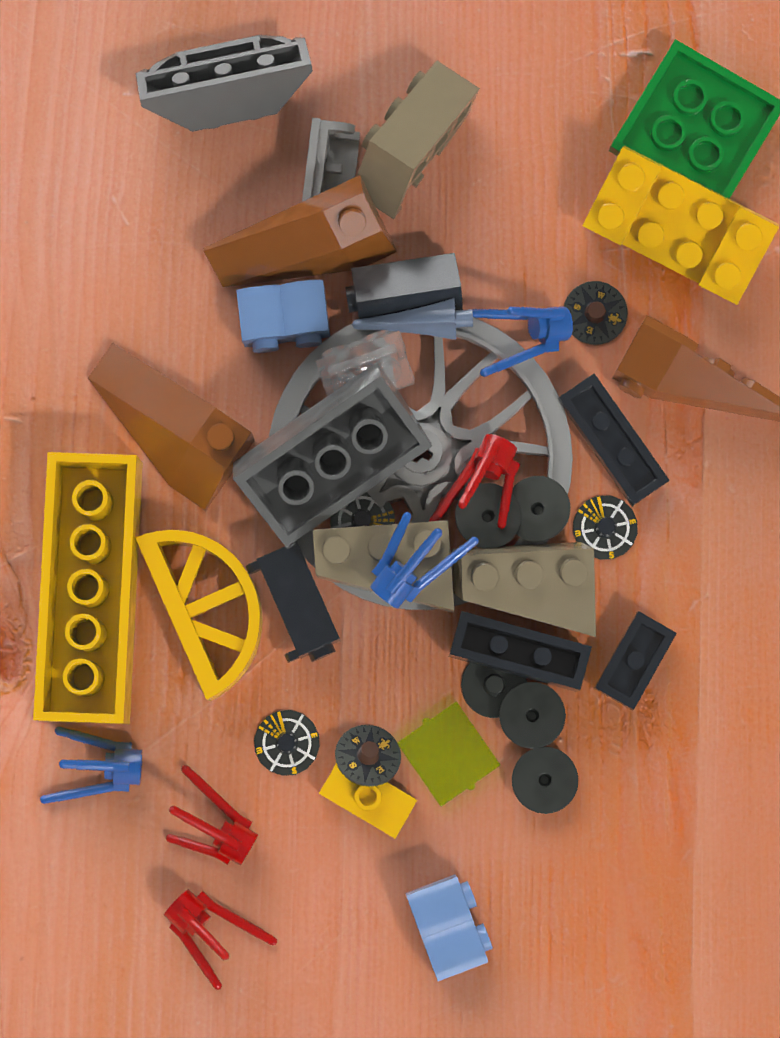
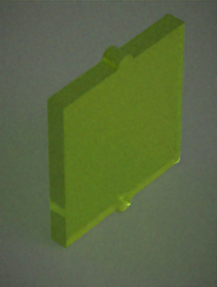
(448, 754)

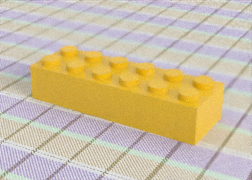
(88, 588)

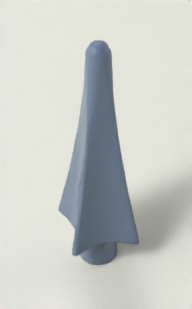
(432, 320)

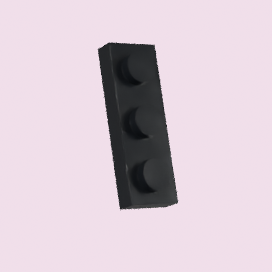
(613, 440)

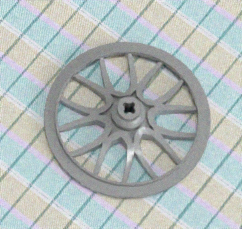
(452, 447)

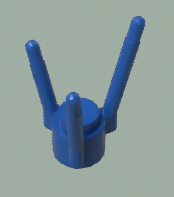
(544, 324)
(396, 581)
(122, 767)

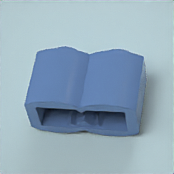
(283, 315)
(448, 926)

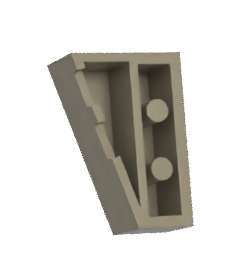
(414, 134)
(353, 552)
(532, 581)

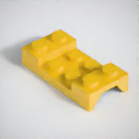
(681, 224)

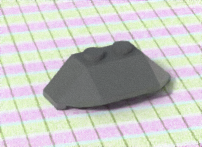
(225, 81)

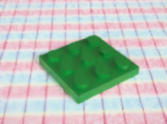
(699, 120)

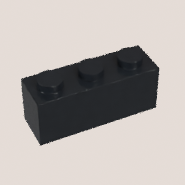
(520, 651)

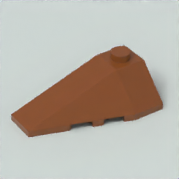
(309, 239)
(669, 369)
(176, 429)

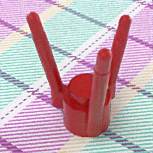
(488, 461)
(232, 840)
(189, 917)

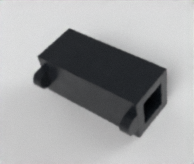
(404, 285)
(298, 602)

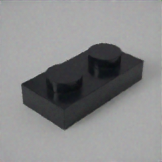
(635, 660)

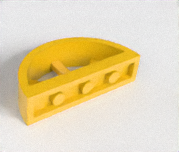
(190, 631)

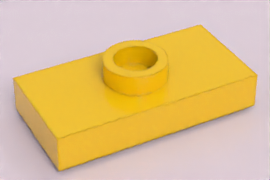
(378, 805)

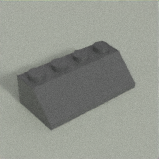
(330, 455)

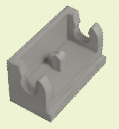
(330, 156)

